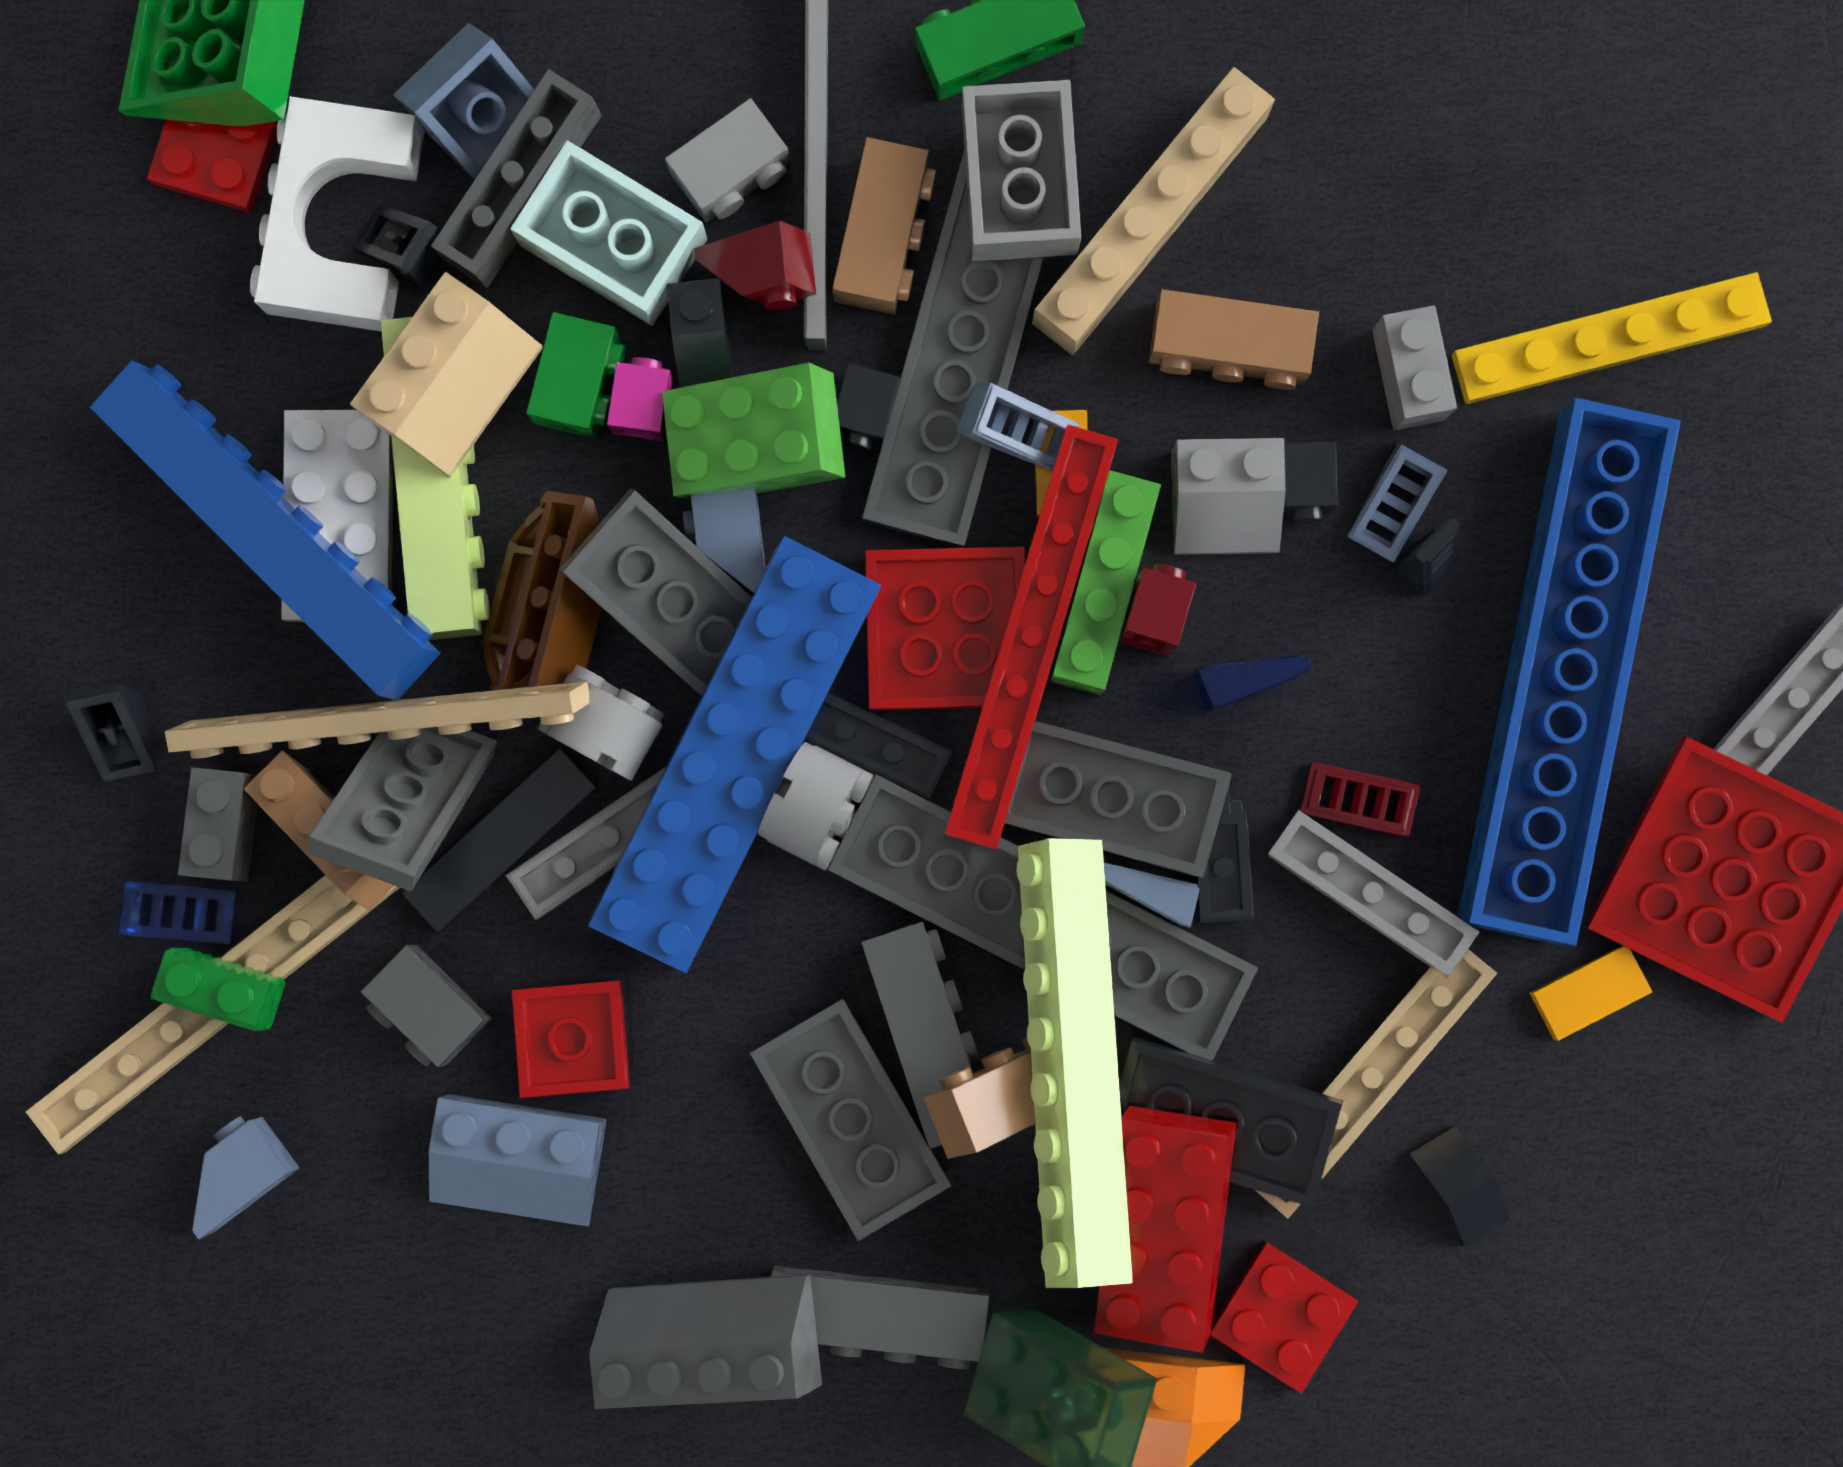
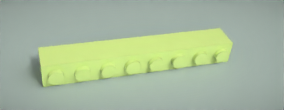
(1074, 1064)

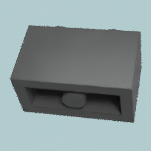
(218, 826)
(424, 1007)

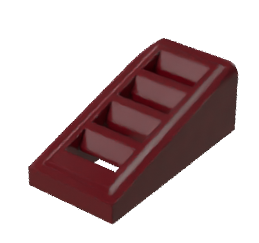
(1405, 807)

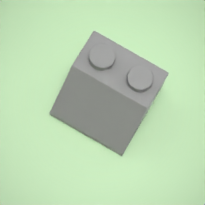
(1227, 496)

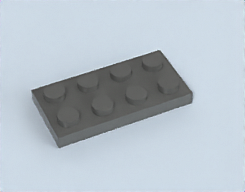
(659, 588)
(1119, 794)
(401, 803)
(850, 1119)

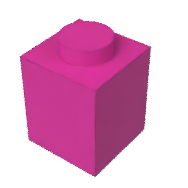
(638, 399)

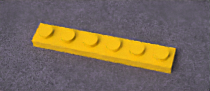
(1611, 338)

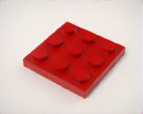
(938, 624)

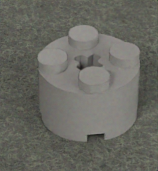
(612, 728)
(814, 805)

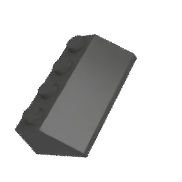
(706, 1343)

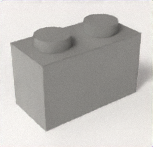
(729, 162)
(1414, 368)

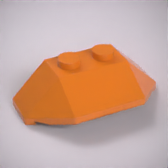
(1189, 1407)

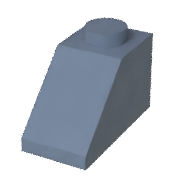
(729, 534)
(239, 1172)

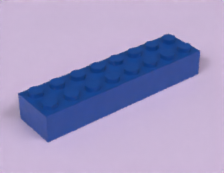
(734, 754)

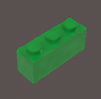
(993, 40)

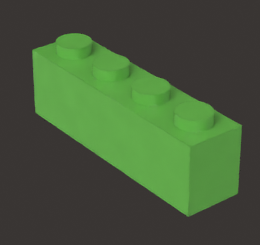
(1105, 583)

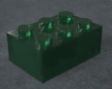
(1058, 1393)

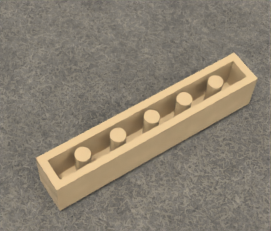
(1152, 211)

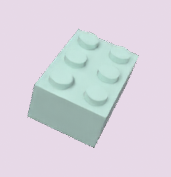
(608, 232)

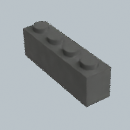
(479, 232)
(920, 1012)
(897, 1317)

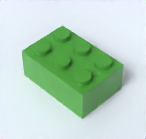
(754, 432)

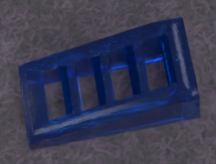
(1236, 681)
(132, 904)

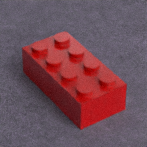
(1176, 1226)

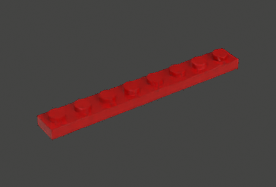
(1031, 637)

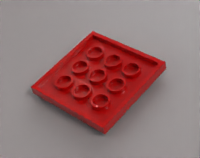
(1727, 880)

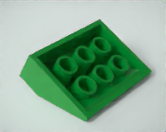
(212, 60)

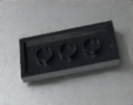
(1279, 1128)

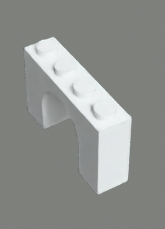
(316, 146)

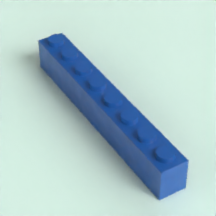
(266, 530)

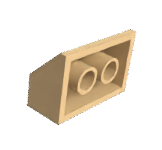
(447, 374)

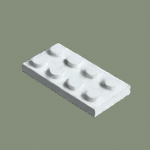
(344, 476)

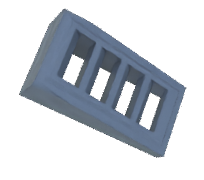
(978, 412)
(1434, 475)
(1160, 894)

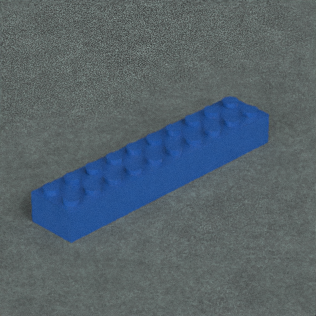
(1568, 672)

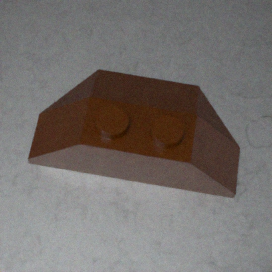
(538, 616)

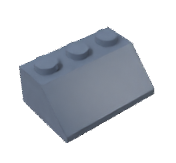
(514, 1159)

